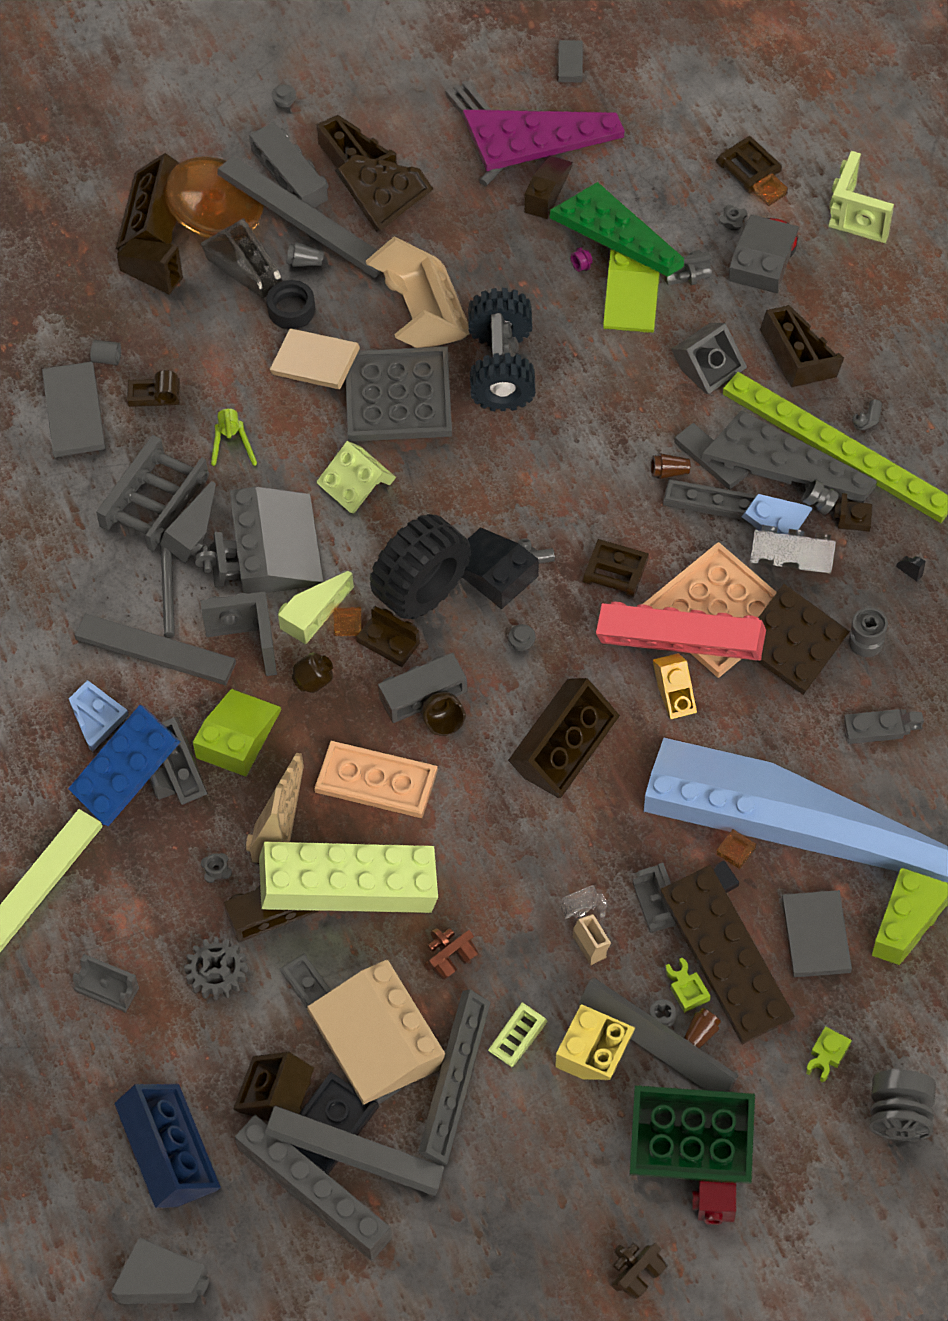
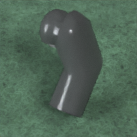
(869, 419)
(544, 555)

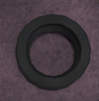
(295, 319)

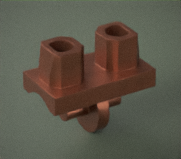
(462, 946)

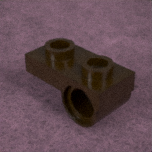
(160, 391)

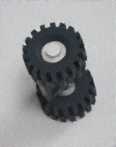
(502, 322)

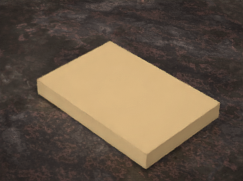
(315, 358)

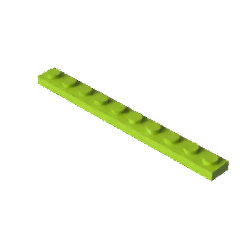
(838, 445)

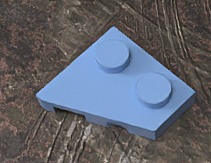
(776, 513)
(96, 713)

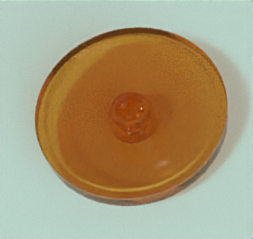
(207, 201)

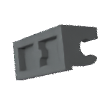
(652, 905)
(105, 983)

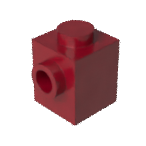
(715, 1202)

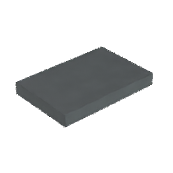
(816, 933)

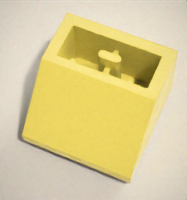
(593, 1045)

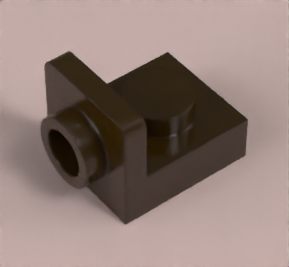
(853, 515)

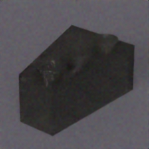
(793, 549)

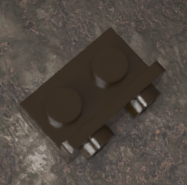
(389, 636)

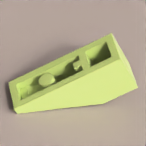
(312, 607)

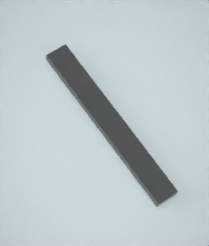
(298, 213)

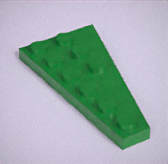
(609, 222)

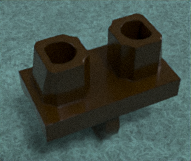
(646, 1259)

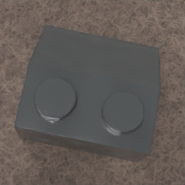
(709, 357)

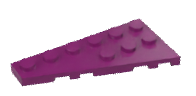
(523, 136)

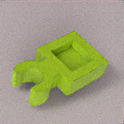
(688, 988)
(829, 1050)

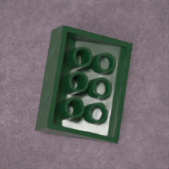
(692, 1134)

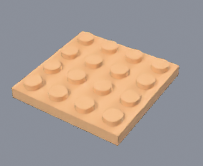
(716, 585)

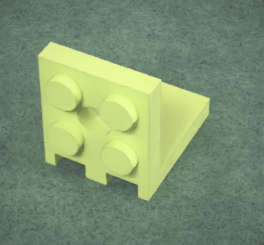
(849, 206)

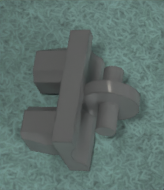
(695, 267)
(215, 560)

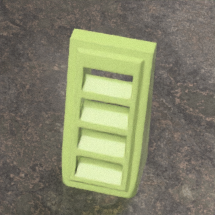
(522, 1010)

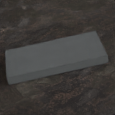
(73, 409)

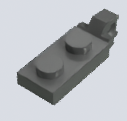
(881, 725)

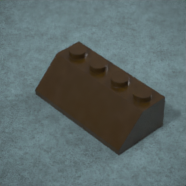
(146, 208)
(564, 736)

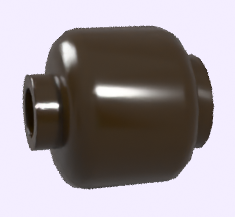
(312, 672)

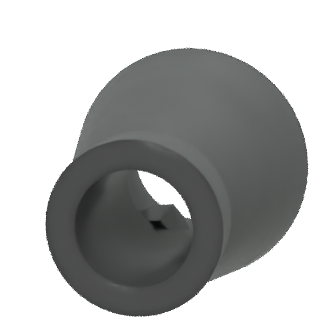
(303, 255)

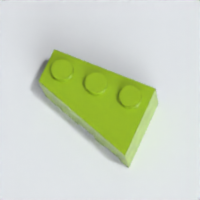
(910, 912)

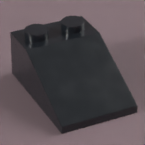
(499, 567)

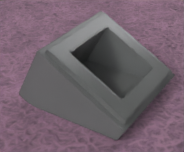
(162, 783)

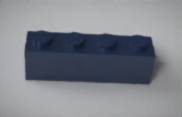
(166, 1144)

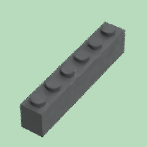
(314, 1189)

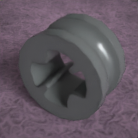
(662, 1005)

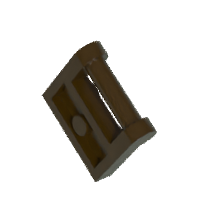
(753, 157)
(617, 560)

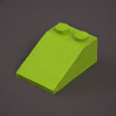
(630, 295)
(235, 732)

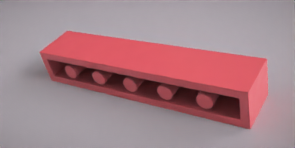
(681, 631)

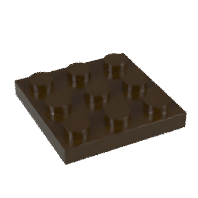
(798, 638)

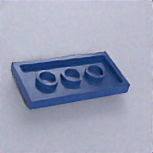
(124, 765)

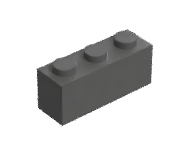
(407, 692)

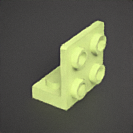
(353, 476)

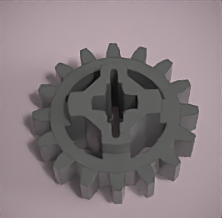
(212, 958)

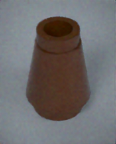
(669, 466)
(702, 1027)

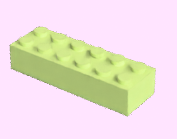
(348, 877)

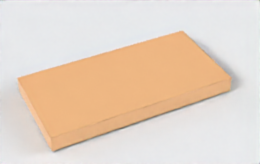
(376, 779)

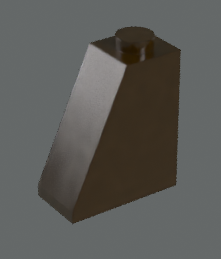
(151, 263)

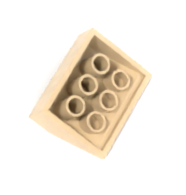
(377, 1032)

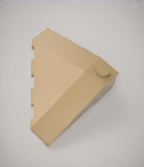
(278, 815)

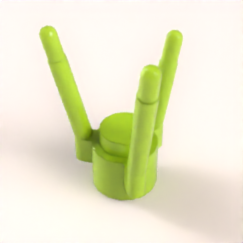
(229, 425)

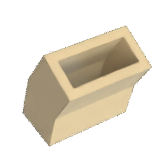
(591, 939)

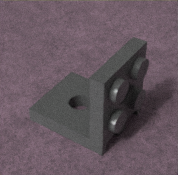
(239, 615)

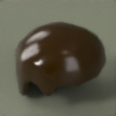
(443, 714)

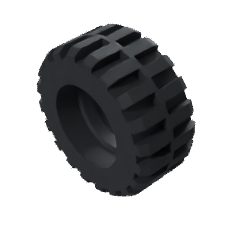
(420, 566)

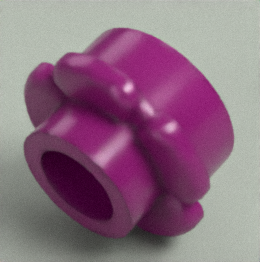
(581, 259)

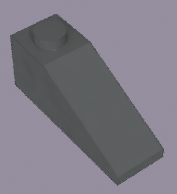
(188, 531)
(183, 767)

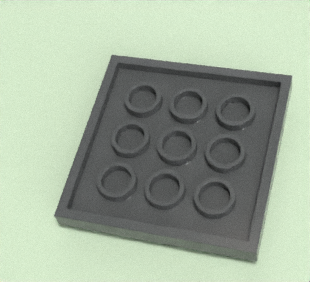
(399, 394)

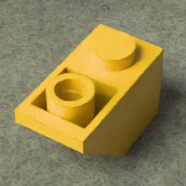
(675, 685)

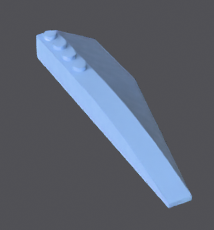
(782, 808)

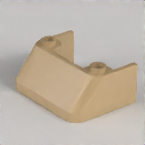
(427, 292)

